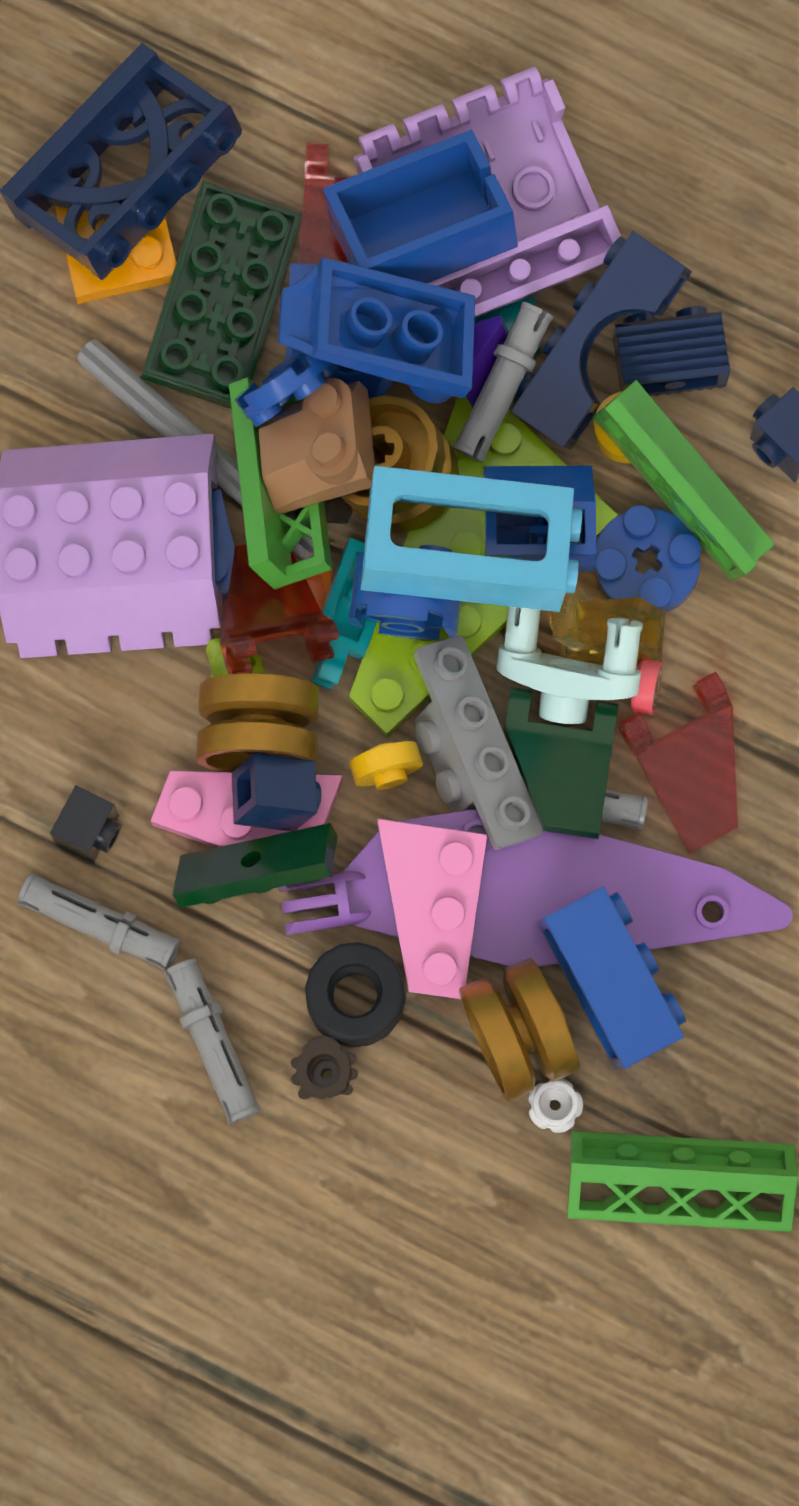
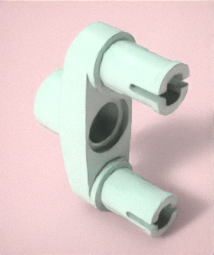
(567, 682)

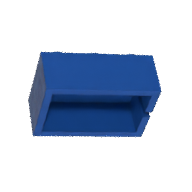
(423, 212)
(613, 977)

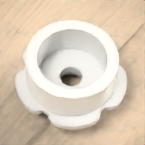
(570, 1105)

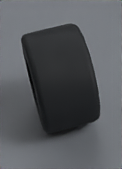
(350, 960)

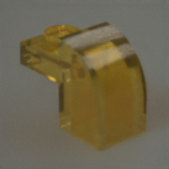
(583, 626)

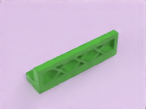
(684, 481)
(266, 530)
(636, 1161)

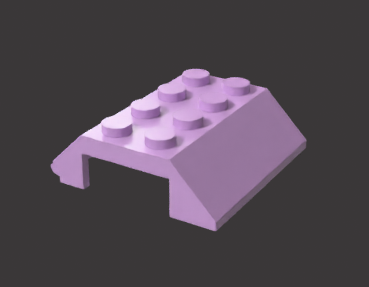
(530, 153)
(108, 545)

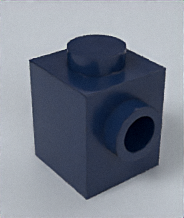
(777, 433)
(275, 792)

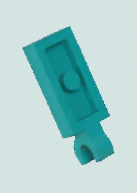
(351, 639)

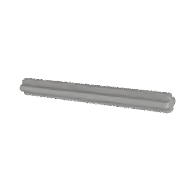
(164, 418)

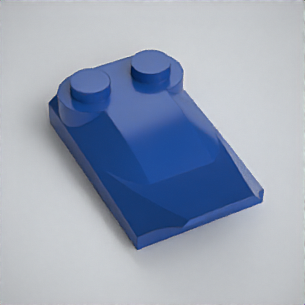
(383, 327)

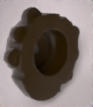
(317, 1057)

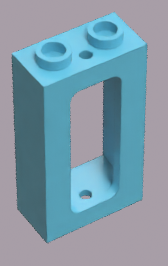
(469, 576)

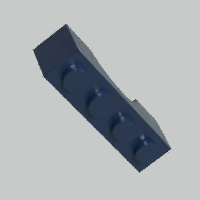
(560, 394)

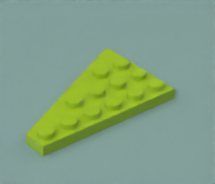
(388, 679)

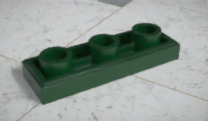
(255, 865)

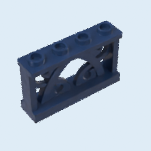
(136, 206)

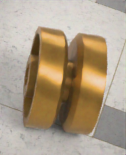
(405, 440)
(256, 716)
(526, 1026)

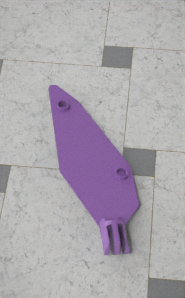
(545, 875)

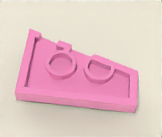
(202, 808)
(434, 900)

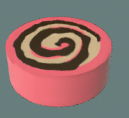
(649, 687)

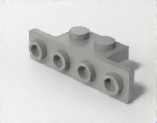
(469, 746)

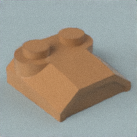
(318, 447)

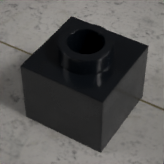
(86, 824)

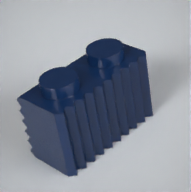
(672, 352)

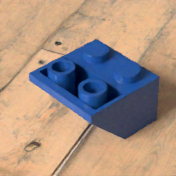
(526, 536)

